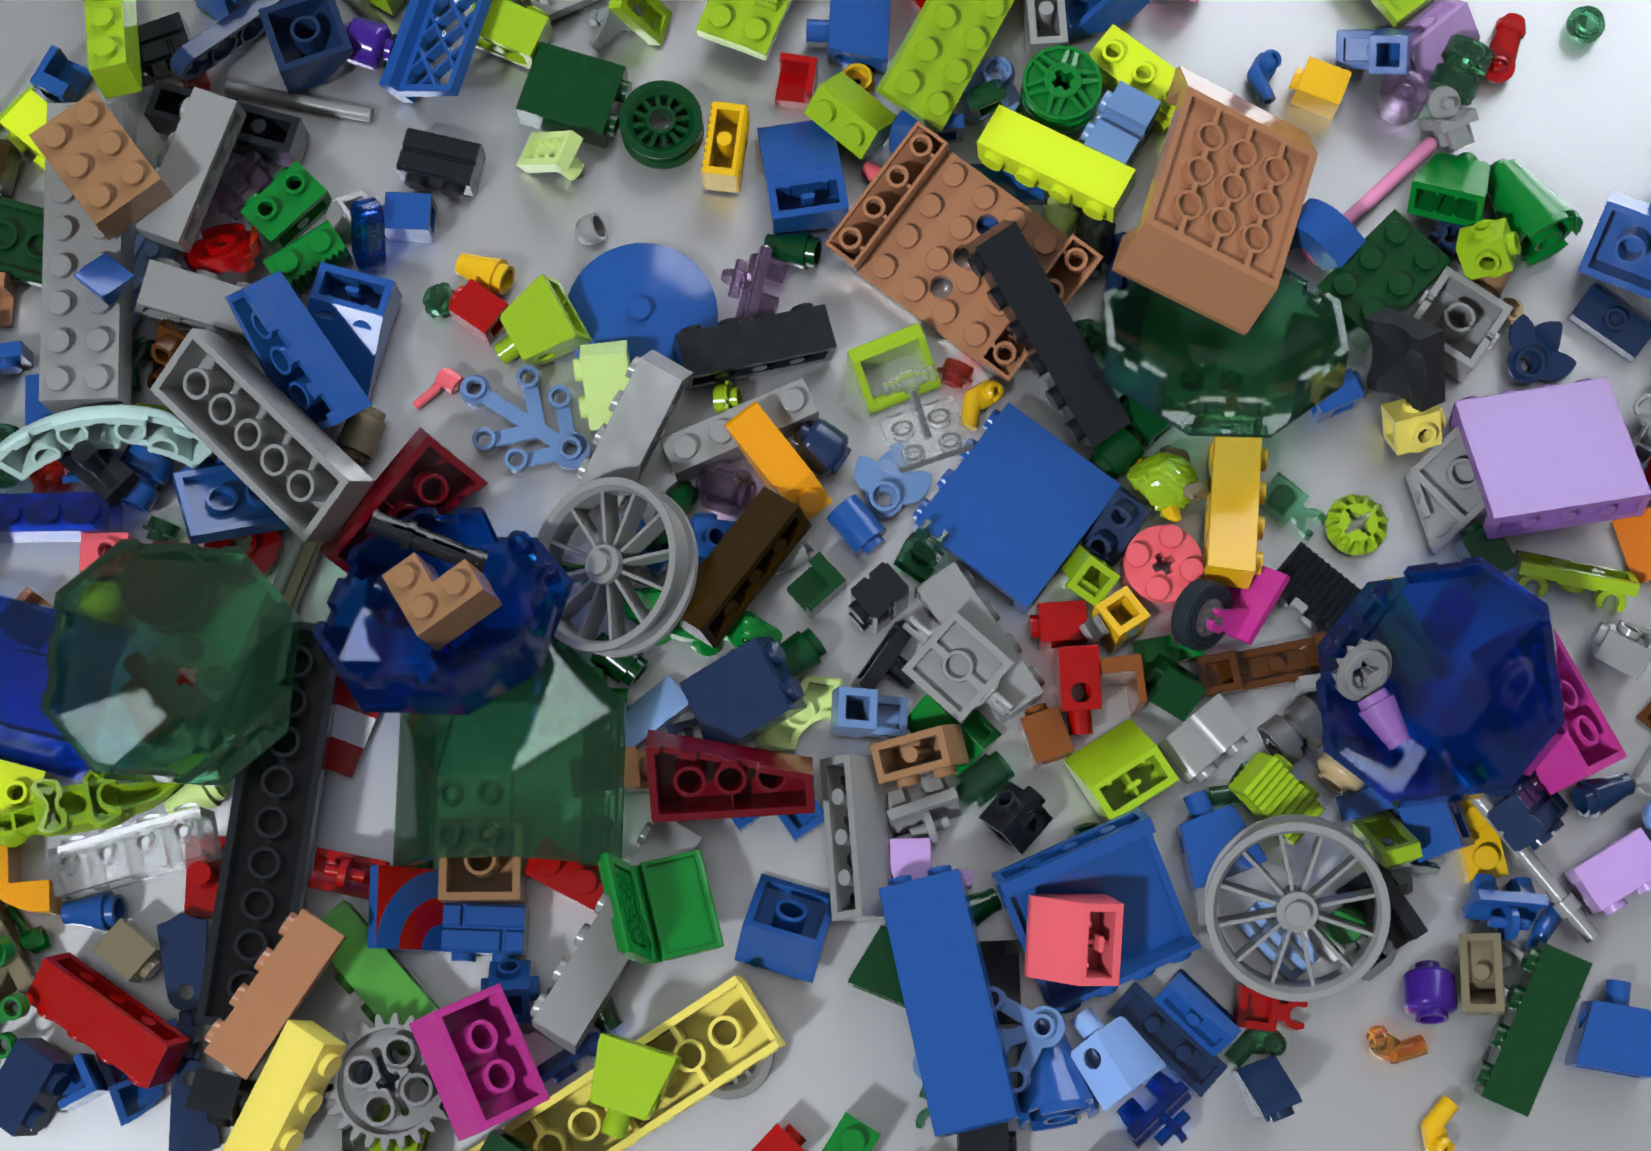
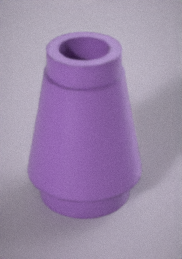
(1384, 718)

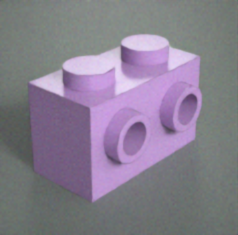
(1613, 873)

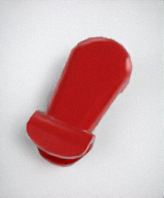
(1505, 46)

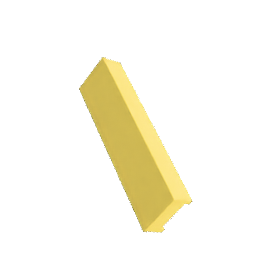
(717, 1043)

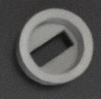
(591, 229)

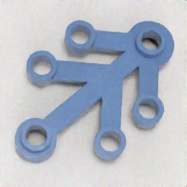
(529, 425)
(1025, 1033)

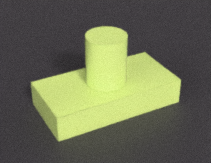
(552, 153)

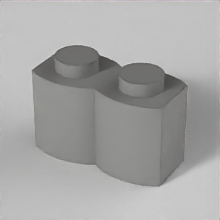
(1204, 738)

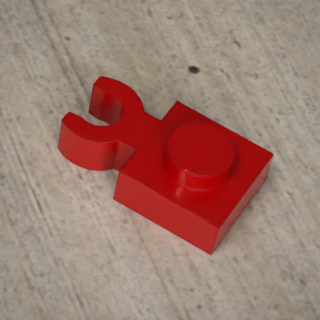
(1262, 1012)

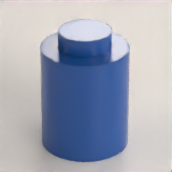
(857, 526)

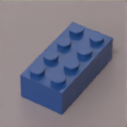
(1621, 246)

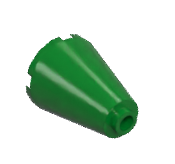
(1531, 211)

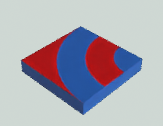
(404, 909)

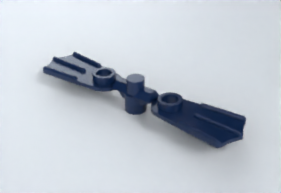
(183, 956)

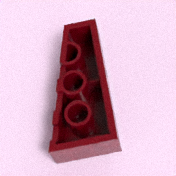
(417, 477)
(723, 780)

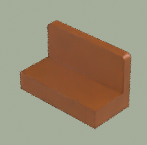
(1126, 671)

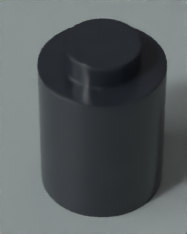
(1098, 236)

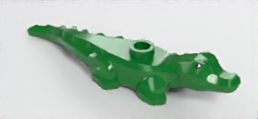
(745, 628)

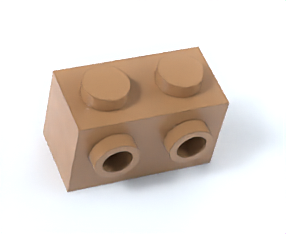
(920, 753)

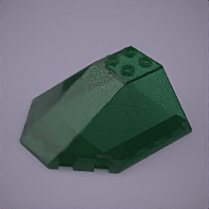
(519, 775)

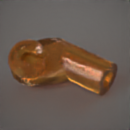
(1392, 1049)

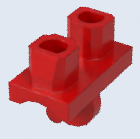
(342, 873)

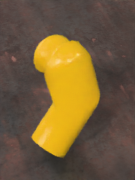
(978, 399)

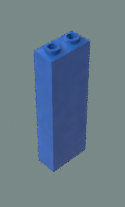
(949, 1002)

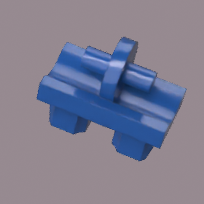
(1507, 909)

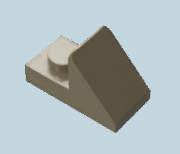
(1481, 974)

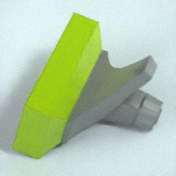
(644, 17)
(1393, 848)

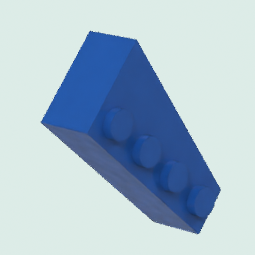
(296, 351)

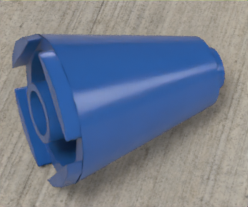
(1055, 1089)

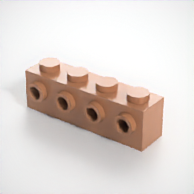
(274, 994)

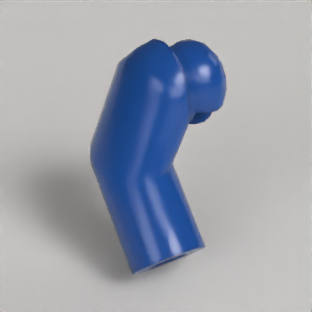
(1544, 926)

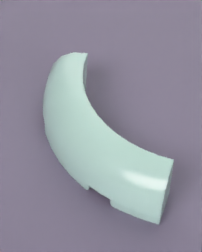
(105, 428)

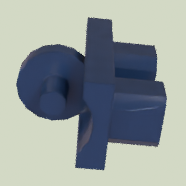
(1116, 526)

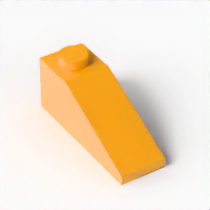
(777, 460)

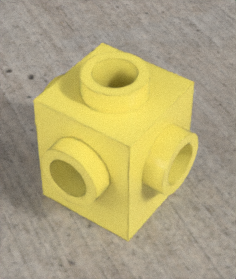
(1410, 429)

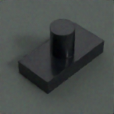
(100, 471)
(886, 660)

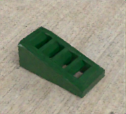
(986, 98)

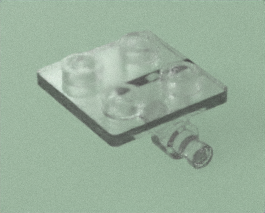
(924, 431)

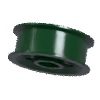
(657, 93)

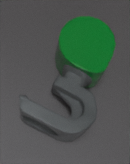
(1346, 936)

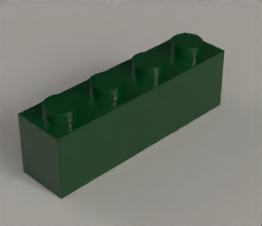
(1531, 1027)

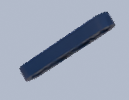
(219, 40)

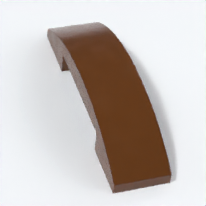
(1259, 667)

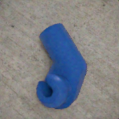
(1260, 75)

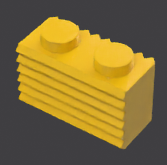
(725, 147)

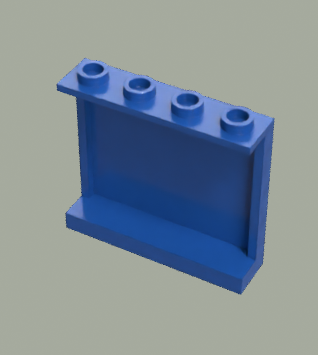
(1017, 505)
(1115, 861)

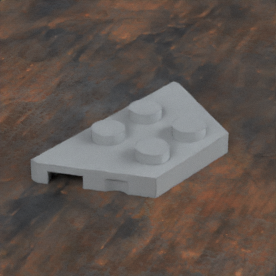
(1445, 490)

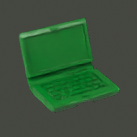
(661, 907)

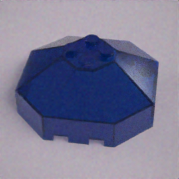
(397, 671)
(1469, 677)

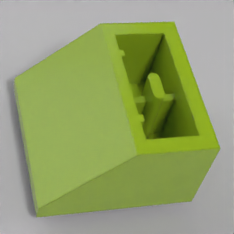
(1121, 771)

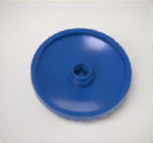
(642, 297)

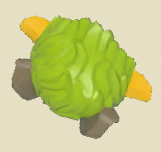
(1168, 481)

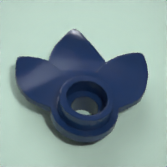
(1540, 349)

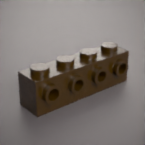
(742, 565)

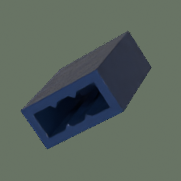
(744, 692)

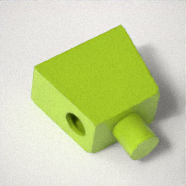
(541, 325)
(629, 1081)

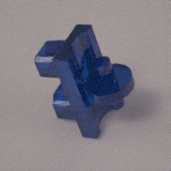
(1170, 1100)

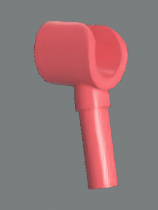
(445, 379)

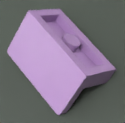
(1433, 30)

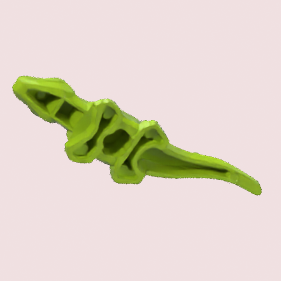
(79, 807)

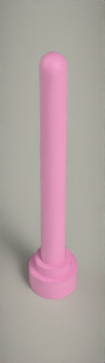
(1386, 184)

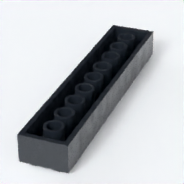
(270, 836)

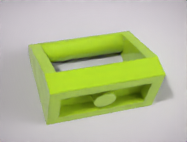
(883, 351)

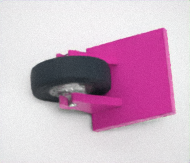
(1212, 610)

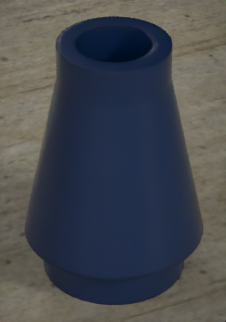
(1599, 794)

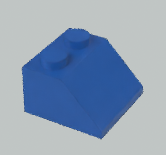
(785, 928)

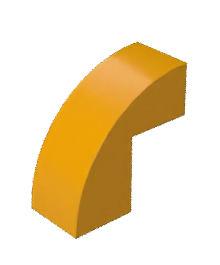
(28, 895)

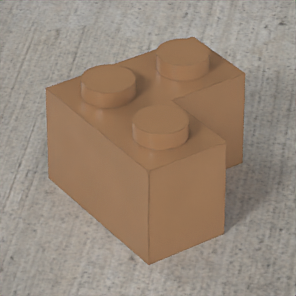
(442, 605)

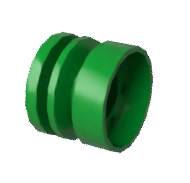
(1053, 106)

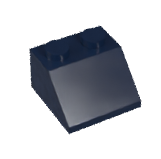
(306, 41)

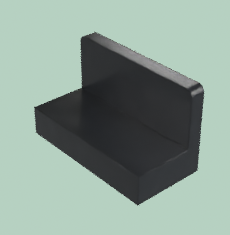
(1404, 921)

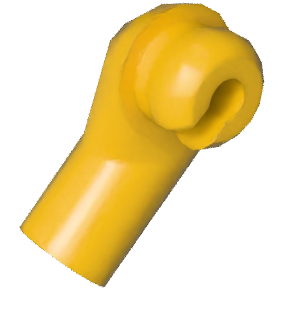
(1434, 1125)

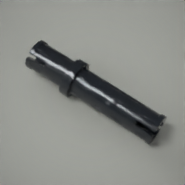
(424, 540)

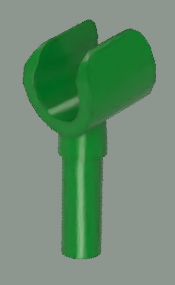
(31, 939)

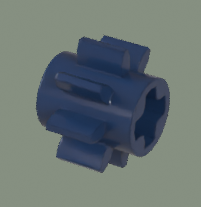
(1449, 233)

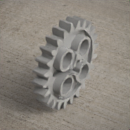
(357, 1100)

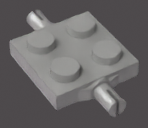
(958, 666)

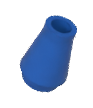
(95, 911)

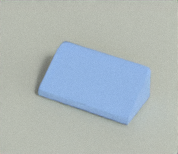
(654, 711)

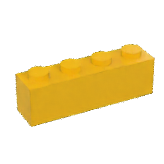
(1233, 510)

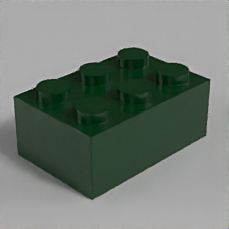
(1384, 273)

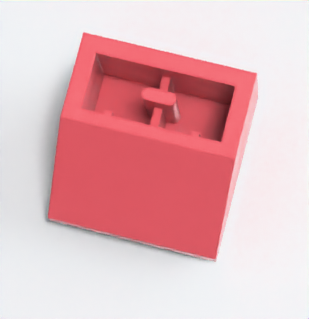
(1074, 939)

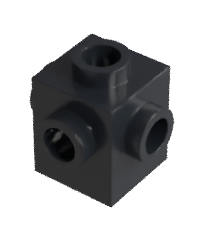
(1016, 816)

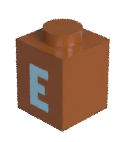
(1045, 735)

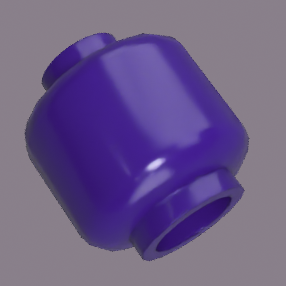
(370, 43)
(1429, 992)

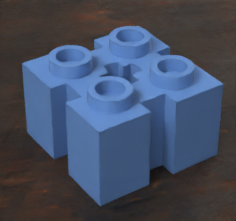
(1122, 123)

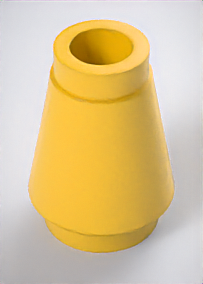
(487, 271)

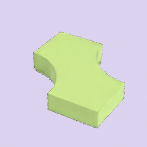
(818, 700)

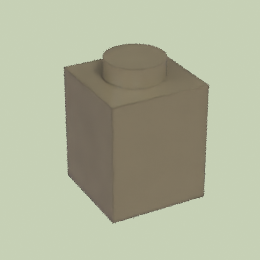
(130, 951)

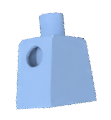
(1112, 1057)

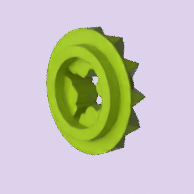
(1356, 541)

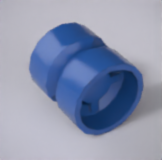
(152, 471)

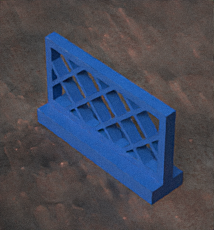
(417, 48)

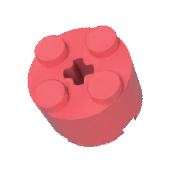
(1168, 547)

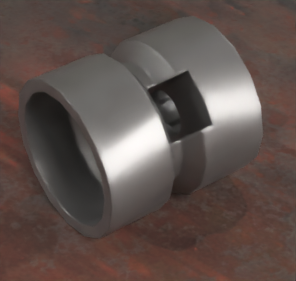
(1294, 732)

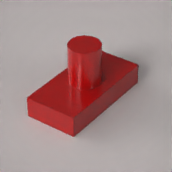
(202, 886)

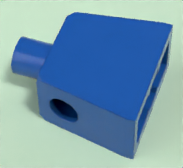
(854, 33)
(1206, 836)
(1612, 1035)

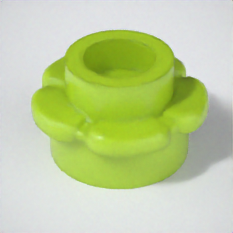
(726, 396)

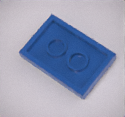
(221, 506)

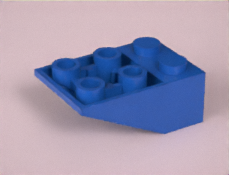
(802, 177)
(355, 317)

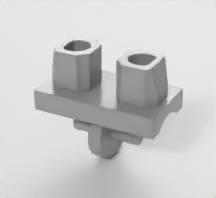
(1450, 119)
(923, 815)

